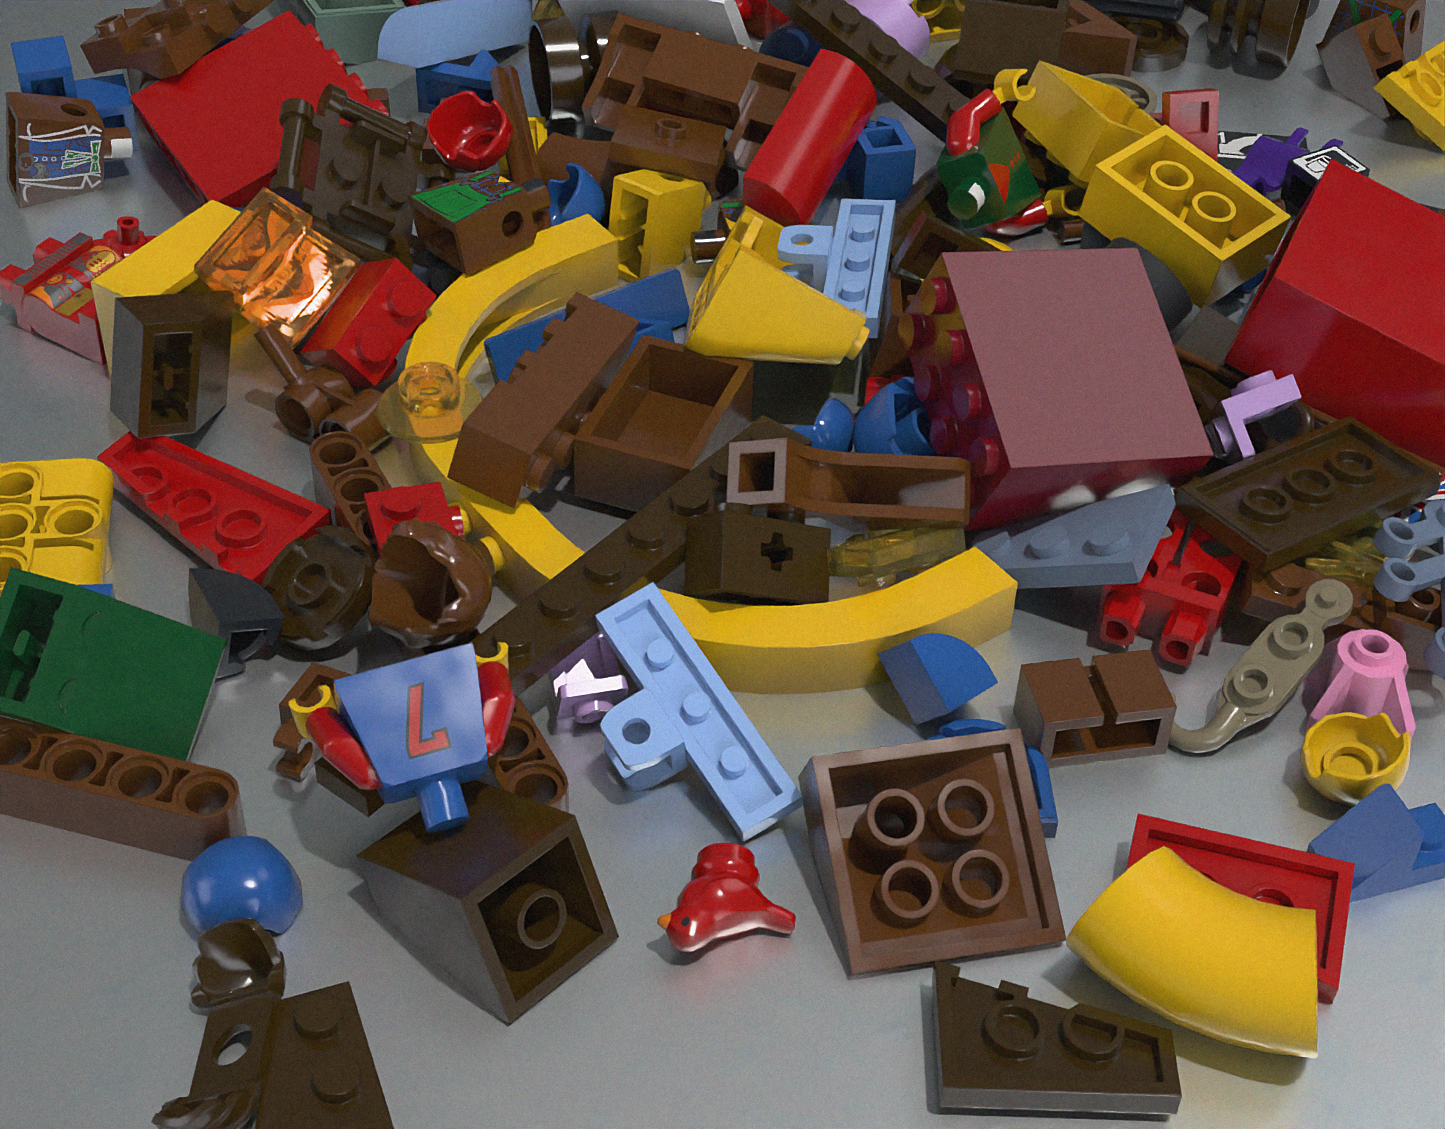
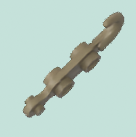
(1270, 668)

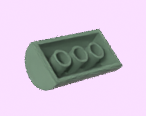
(348, 25)

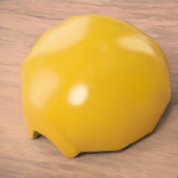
(1353, 755)

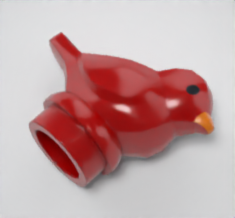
(722, 901)

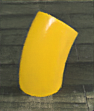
(1205, 955)

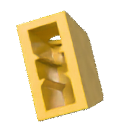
(654, 220)

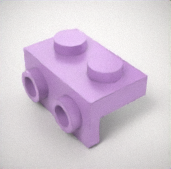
(1249, 402)

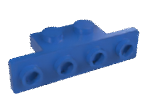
(654, 300)

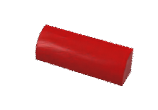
(810, 141)

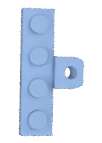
(853, 263)
(686, 716)

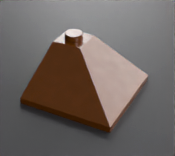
(931, 850)

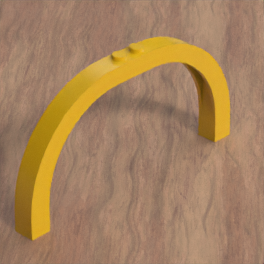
(747, 645)

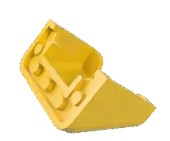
(762, 313)

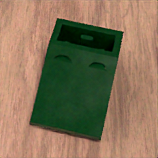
(102, 666)

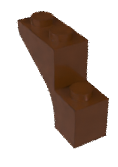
(849, 487)

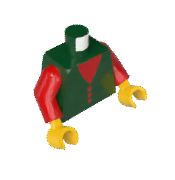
(988, 171)

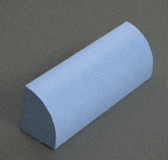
(452, 30)

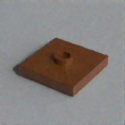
(667, 143)

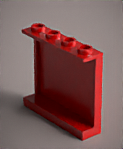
(224, 110)

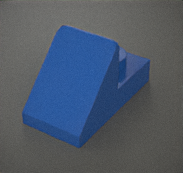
(449, 79)
(1387, 843)

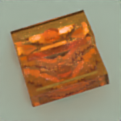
(277, 266)

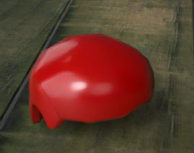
(469, 132)

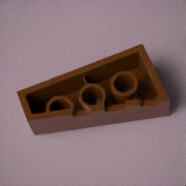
(532, 419)

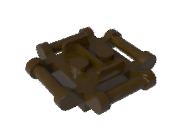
(357, 176)

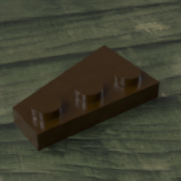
(1038, 1056)

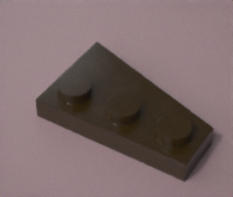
(321, 1067)

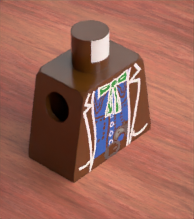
(58, 147)

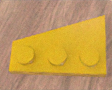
(1419, 93)

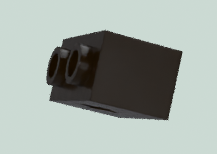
(756, 558)

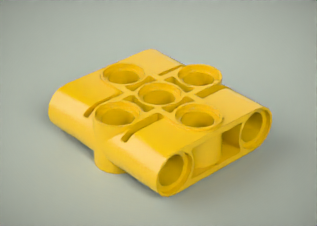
(56, 519)

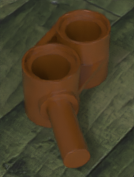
(319, 398)

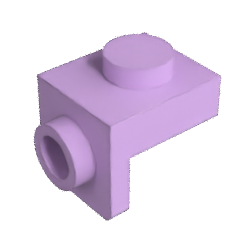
(588, 682)

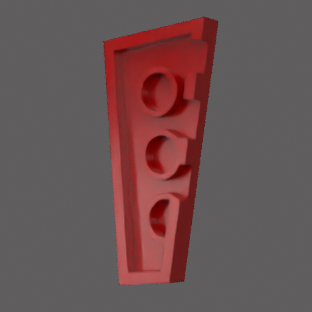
(211, 506)

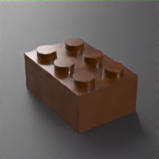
(659, 422)

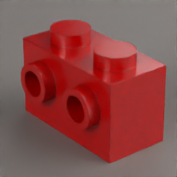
(370, 323)

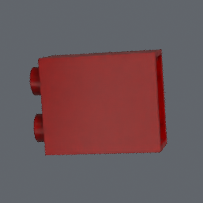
(1357, 311)

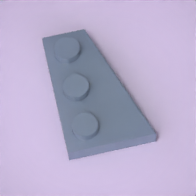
(1083, 544)

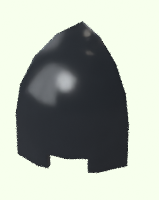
(235, 611)

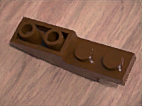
(1284, 593)

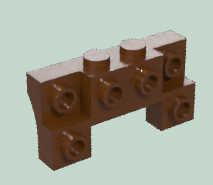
(166, 35)
(693, 79)

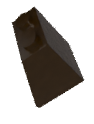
(496, 900)

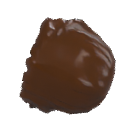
(428, 585)

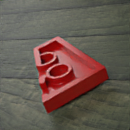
(1265, 874)

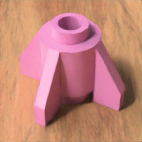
(1363, 676)

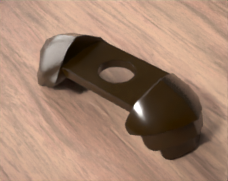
(242, 987)

